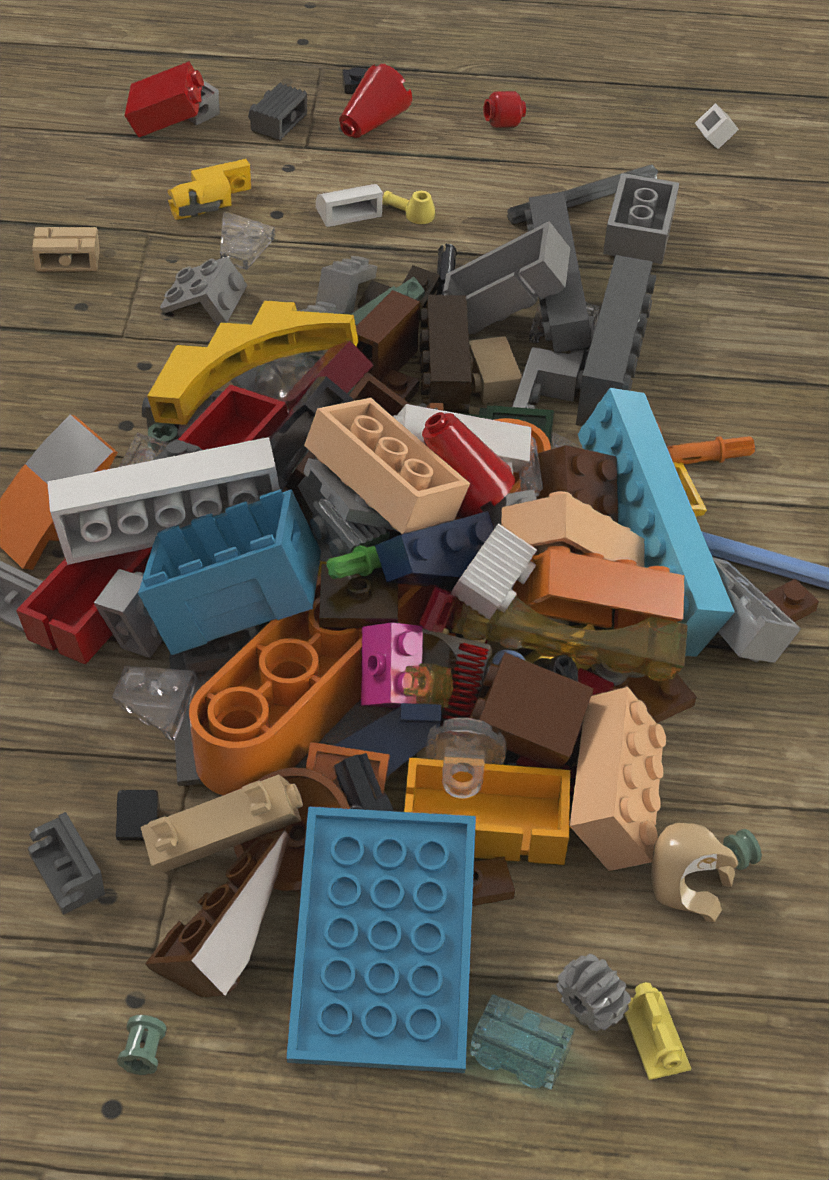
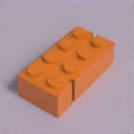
(589, 587)

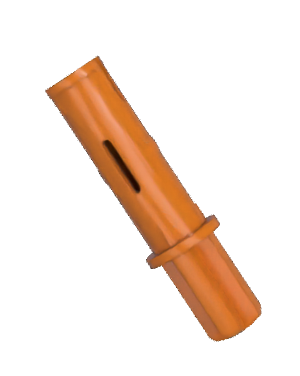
(713, 450)

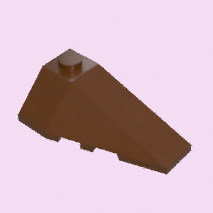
(220, 938)

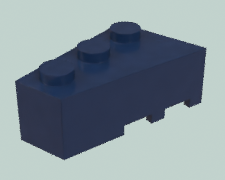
(434, 553)

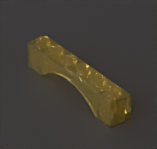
(648, 648)

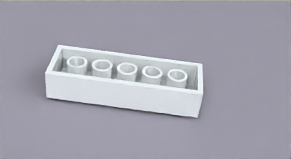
(129, 504)

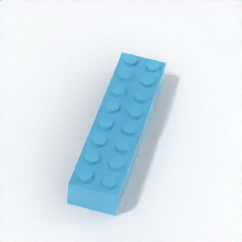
(658, 508)

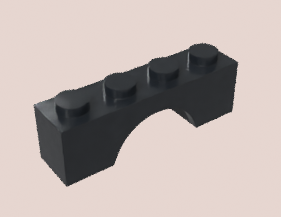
(289, 438)

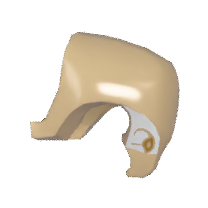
(684, 850)

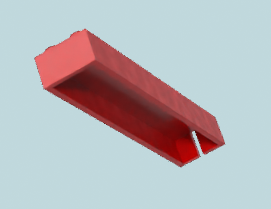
(63, 607)

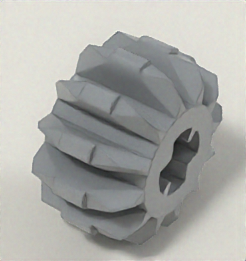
(593, 992)

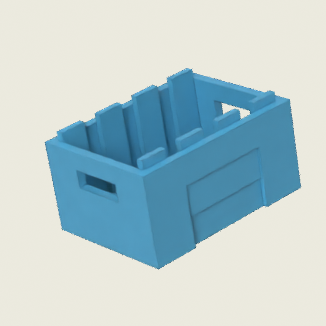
(231, 571)

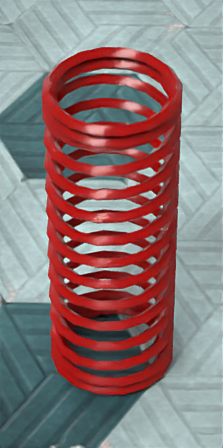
(476, 650)

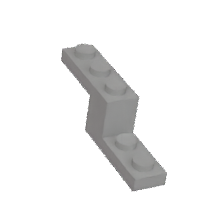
(340, 285)
(552, 375)

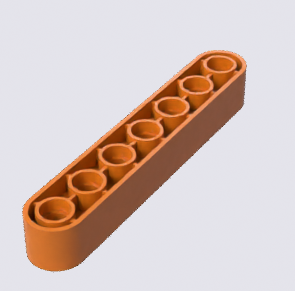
(289, 687)

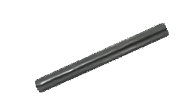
(585, 192)

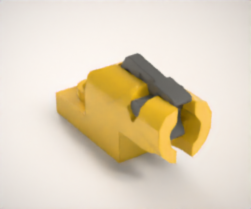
(209, 189)

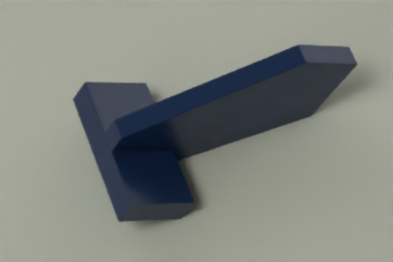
(398, 733)

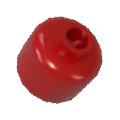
(504, 109)

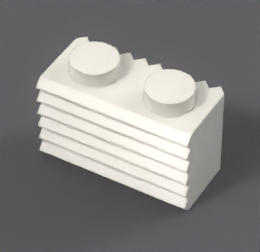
(494, 571)

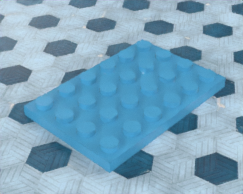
(383, 941)

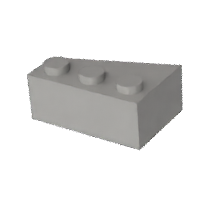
(758, 626)

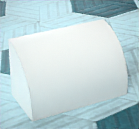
(350, 205)

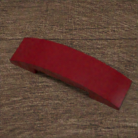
(439, 610)

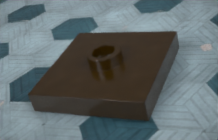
(357, 600)

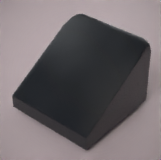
(135, 810)

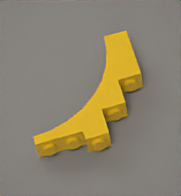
(276, 332)

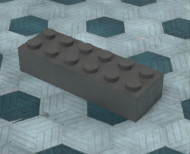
(617, 333)

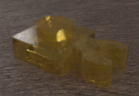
(430, 684)

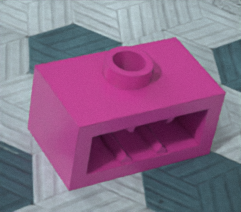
(385, 655)

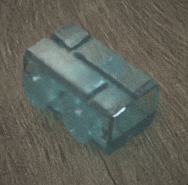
(521, 1043)

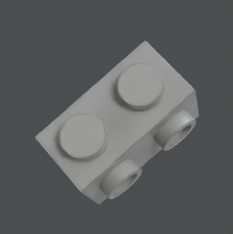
(127, 615)

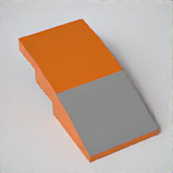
(25, 506)

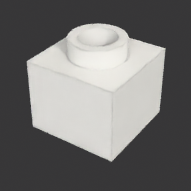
(716, 126)

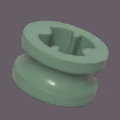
(163, 431)
(745, 848)

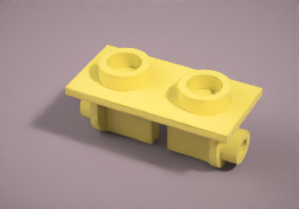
(655, 1033)

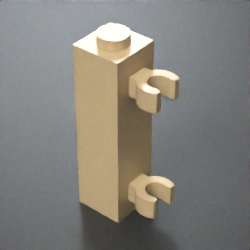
(221, 823)

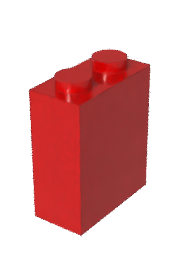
(164, 99)

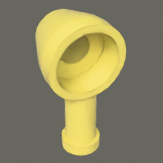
(418, 209)

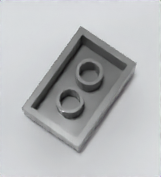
(641, 218)

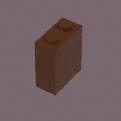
(390, 334)
(533, 709)

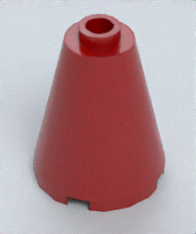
(375, 101)
(470, 457)

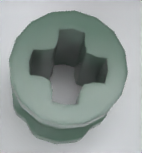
(128, 1058)

